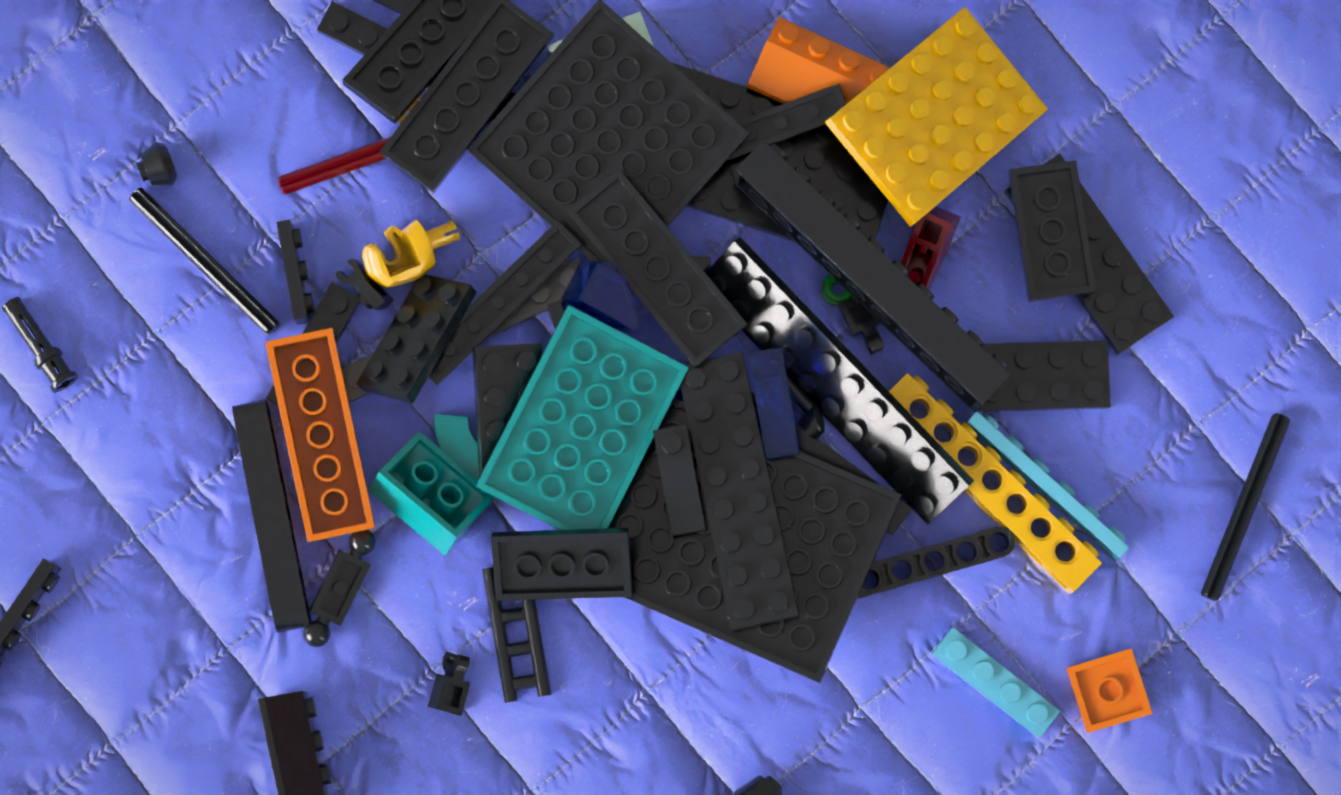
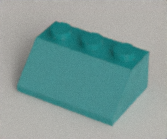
(430, 493)

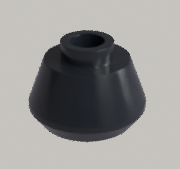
(157, 166)

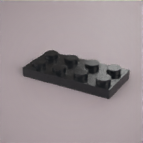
(1052, 231)
(416, 338)
(1051, 376)
(499, 382)
(562, 564)

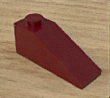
(929, 245)

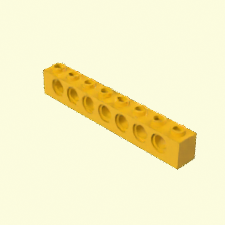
(993, 502)

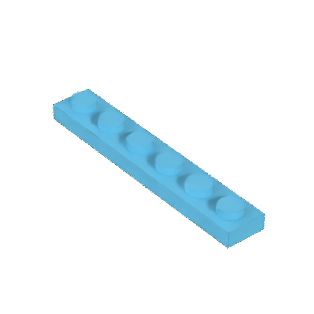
(1058, 493)

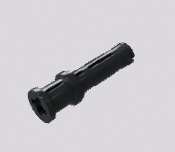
(45, 359)

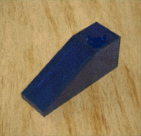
(774, 403)

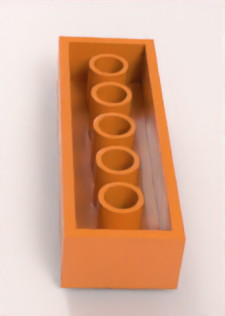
(320, 435)

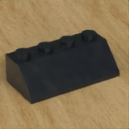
(294, 744)

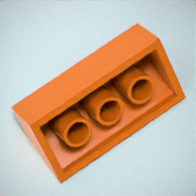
(803, 62)

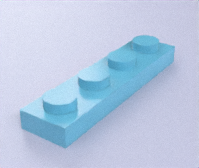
(995, 682)

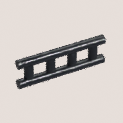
(505, 651)

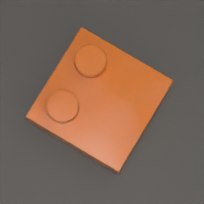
(1109, 690)

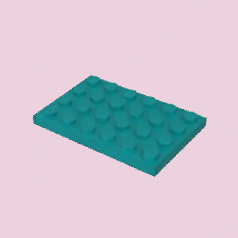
(582, 425)

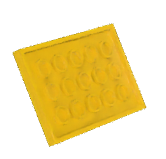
(936, 116)

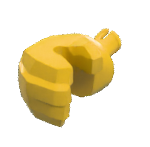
(412, 252)

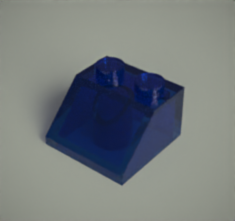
(603, 295)

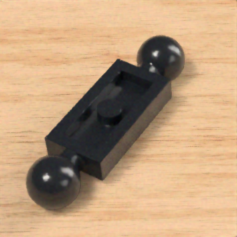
(339, 588)

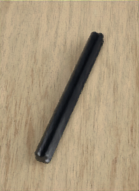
(204, 261)
(1245, 507)

